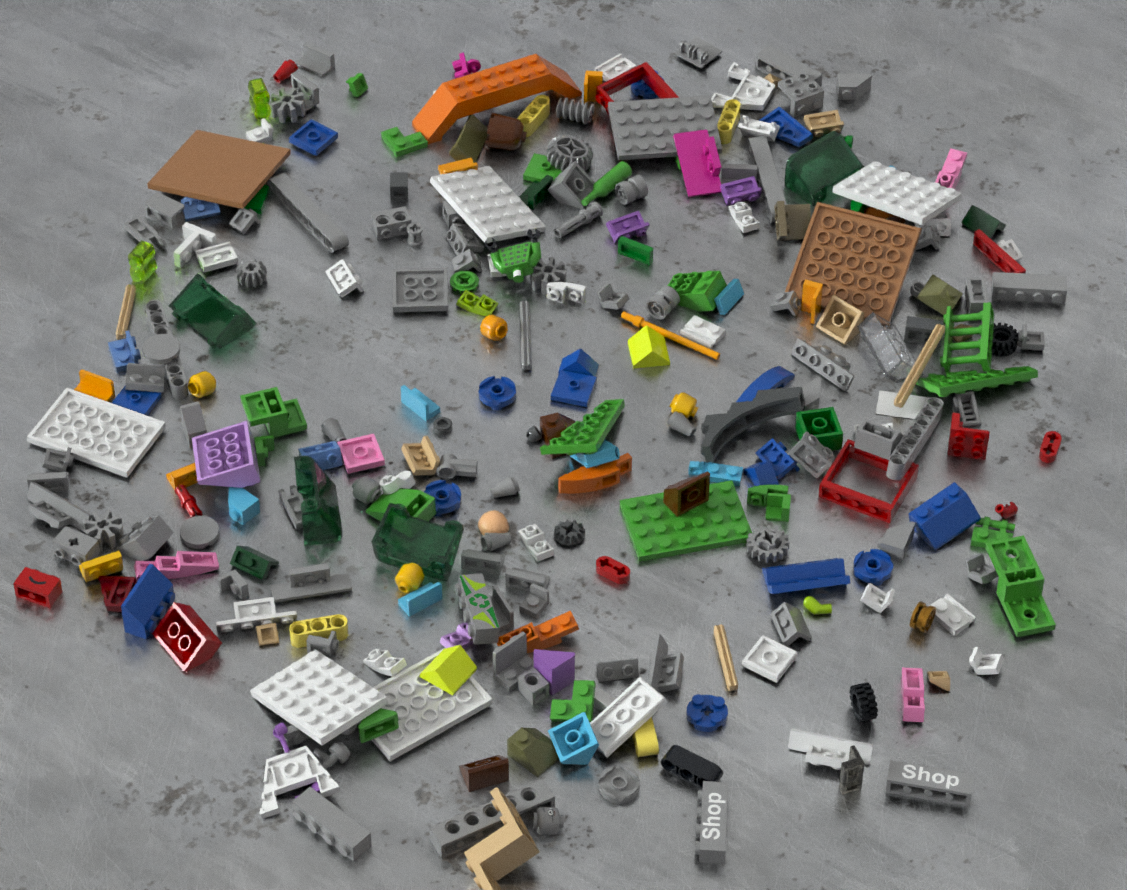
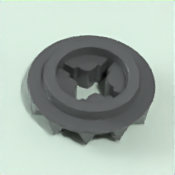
(573, 537)

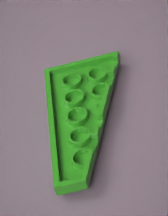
(962, 381)
(588, 434)

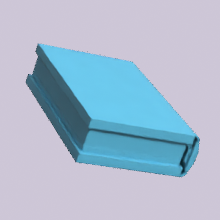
(606, 453)

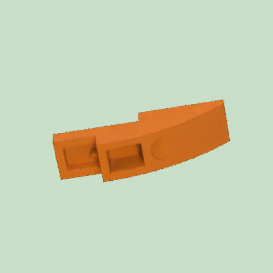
(595, 478)
(545, 634)

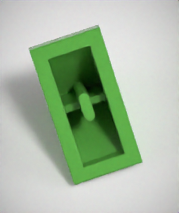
(377, 724)

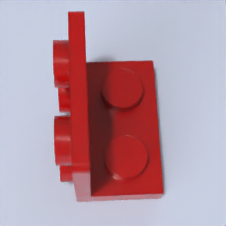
(967, 441)

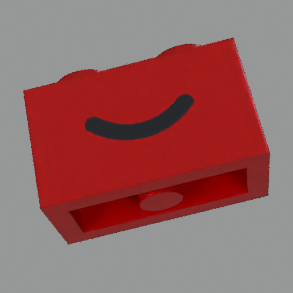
(37, 587)

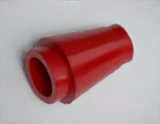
(285, 71)

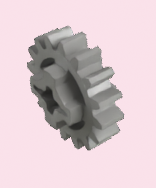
(767, 543)

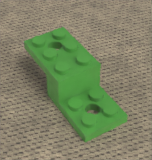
(1020, 586)

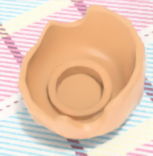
(493, 522)

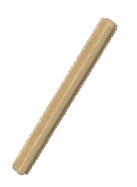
(919, 365)

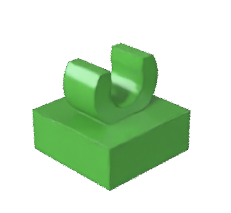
(357, 84)

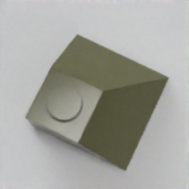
(939, 295)
(532, 750)

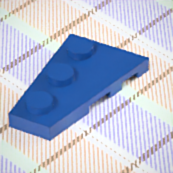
(790, 129)

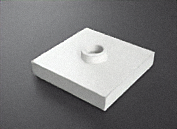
(769, 658)

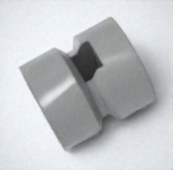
(632, 189)
(662, 302)

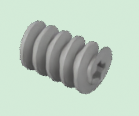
(574, 112)

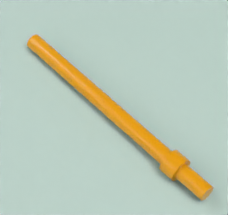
(639, 322)

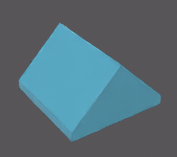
(574, 740)

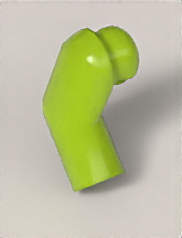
(815, 607)

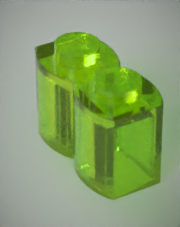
(259, 98)
(142, 262)

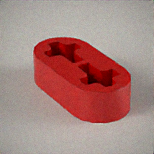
(1047, 446)
(612, 570)

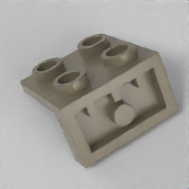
(791, 221)

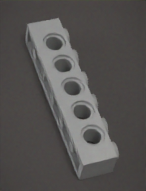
(484, 820)

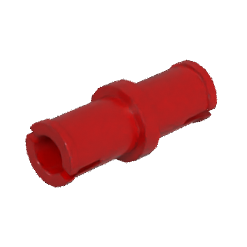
(188, 501)

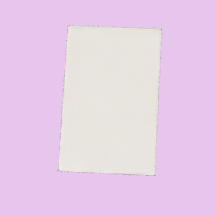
(910, 410)

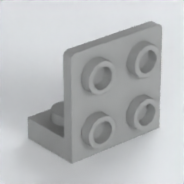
(511, 661)

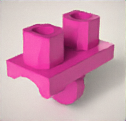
(465, 67)

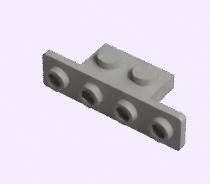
(825, 362)
(54, 508)
(310, 582)
(665, 669)

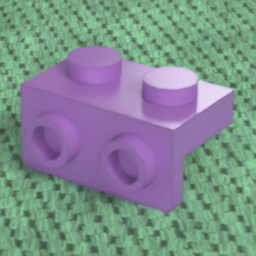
(740, 191)
(627, 226)

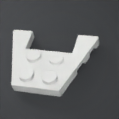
(751, 93)
(291, 772)

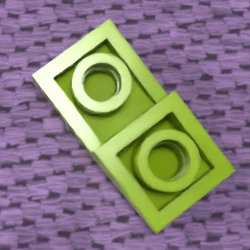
(472, 303)

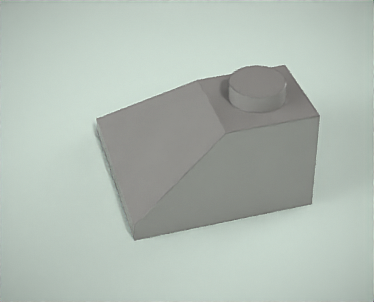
(572, 186)

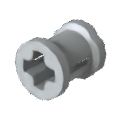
(419, 239)

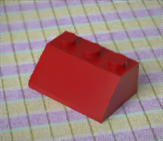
(186, 637)

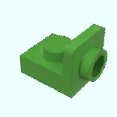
(263, 445)

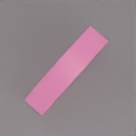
(182, 565)

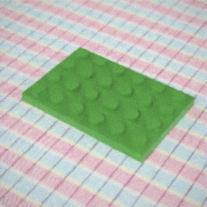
(661, 534)

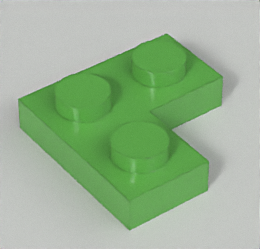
(403, 145)
(581, 702)

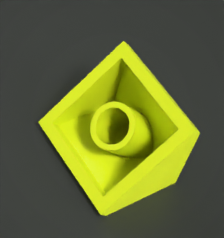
(648, 349)
(449, 669)

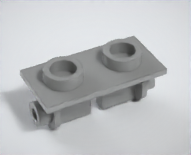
(617, 669)

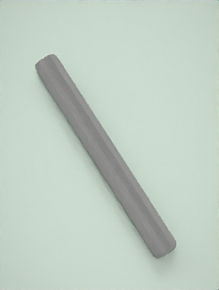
(525, 335)

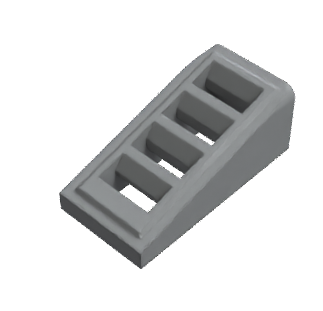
(970, 398)

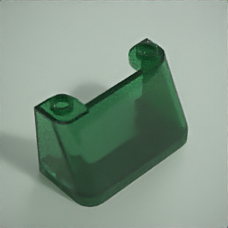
(820, 166)
(211, 313)
(321, 510)
(408, 540)

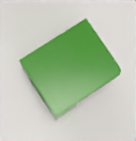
(778, 507)

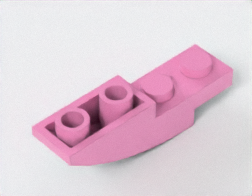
(952, 169)

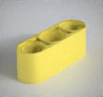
(535, 114)
(729, 120)
(318, 627)
(646, 740)

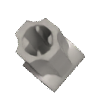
(452, 466)

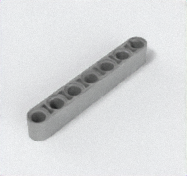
(766, 174)
(308, 213)
(174, 370)
(914, 438)

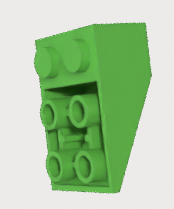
(698, 289)
(416, 501)

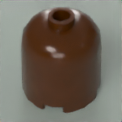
(505, 132)

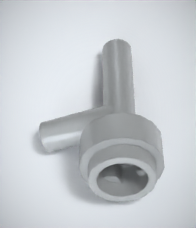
(338, 751)

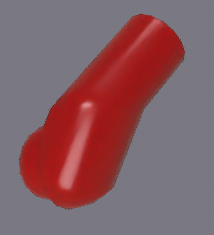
(1006, 511)

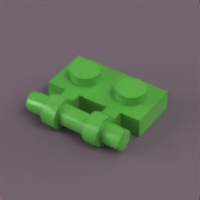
(984, 534)

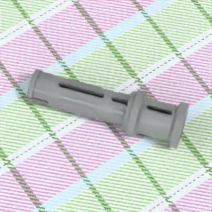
(584, 217)

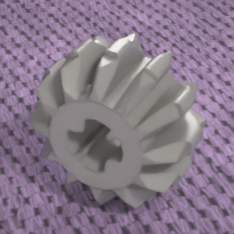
(251, 273)

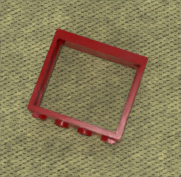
(640, 72)
(855, 500)

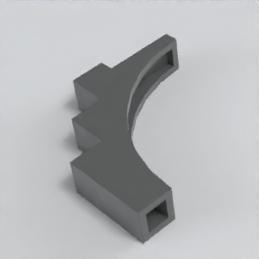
(742, 415)

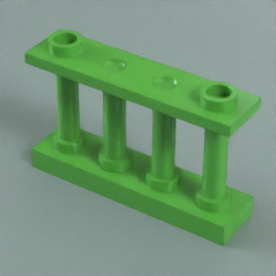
(984, 344)

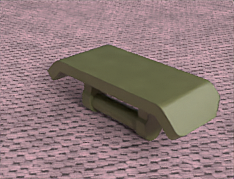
(470, 140)

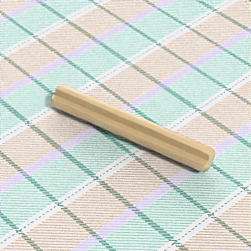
(125, 312)
(725, 657)

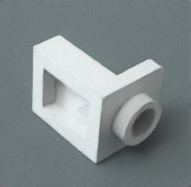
(261, 134)
(1011, 249)

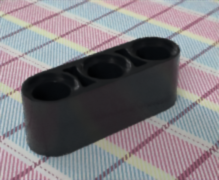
(690, 766)

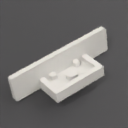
(255, 612)
(827, 749)

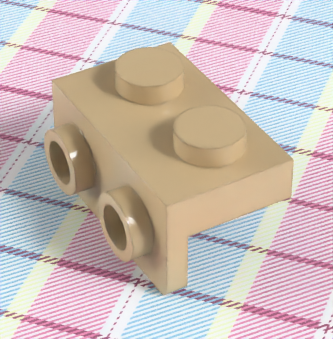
(823, 123)
(421, 457)

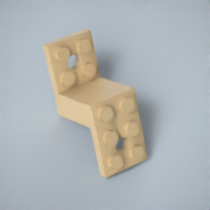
(502, 849)

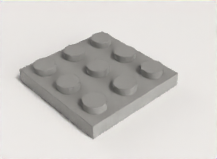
(420, 290)

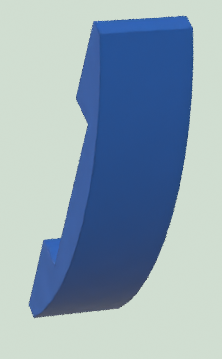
(769, 380)

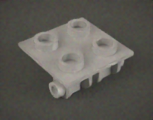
(697, 52)

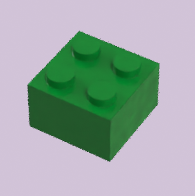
(822, 424)

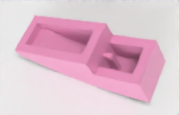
(913, 695)

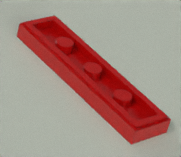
(996, 253)

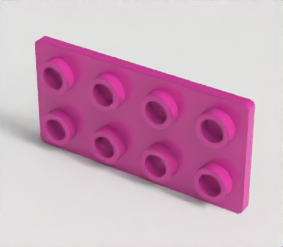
(698, 162)

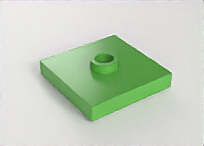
(539, 168)

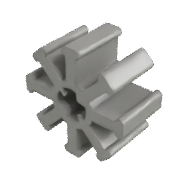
(288, 105)
(547, 273)
(104, 529)

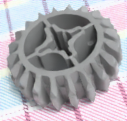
(565, 150)

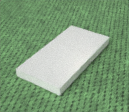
(626, 715)

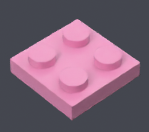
(361, 453)

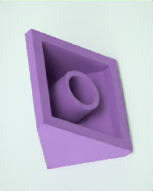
(556, 668)

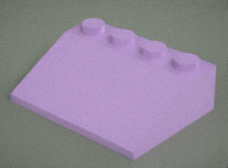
(226, 457)

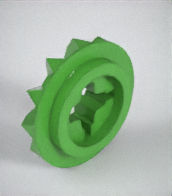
(464, 276)

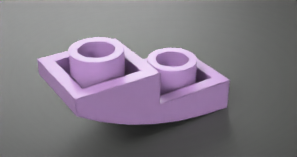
(459, 637)

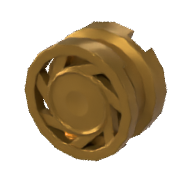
(922, 617)

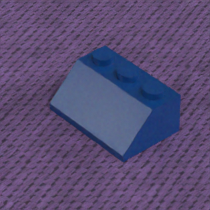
(944, 516)
(147, 602)

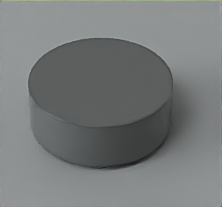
(442, 426)

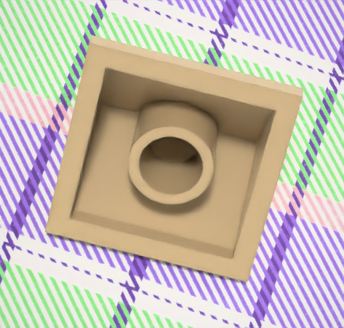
(840, 320)

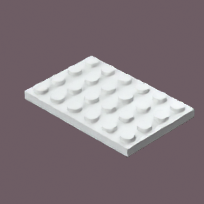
(897, 192)
(487, 204)
(97, 432)
(319, 697)
(425, 708)

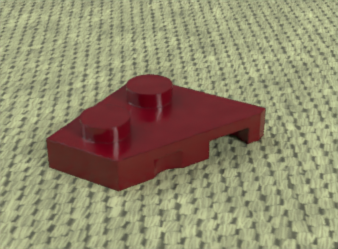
(115, 590)

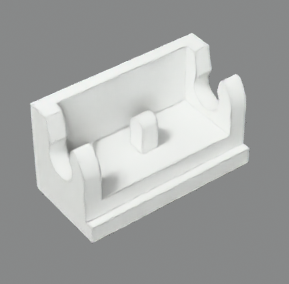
(758, 128)

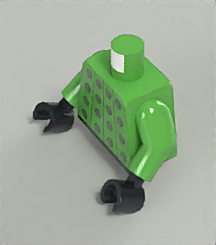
(517, 259)

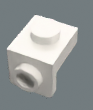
(877, 598)
(985, 663)

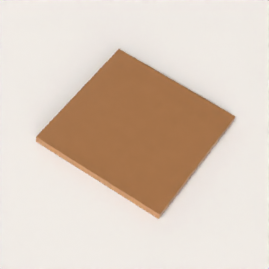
(219, 169)
(855, 259)

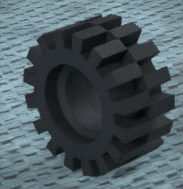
(1010, 336)
(863, 702)

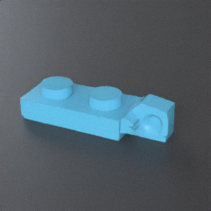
(717, 471)

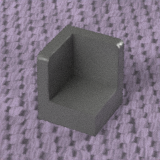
(399, 186)

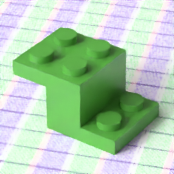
(269, 409)

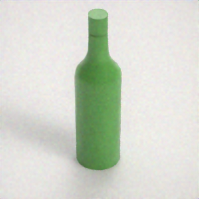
(607, 182)

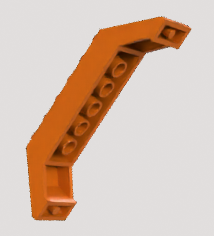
(488, 90)

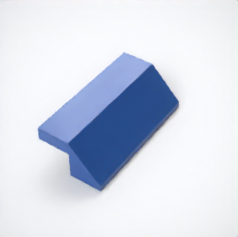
(805, 575)

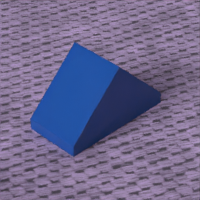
(580, 363)
(761, 474)

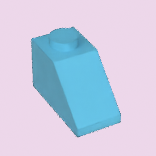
(242, 505)

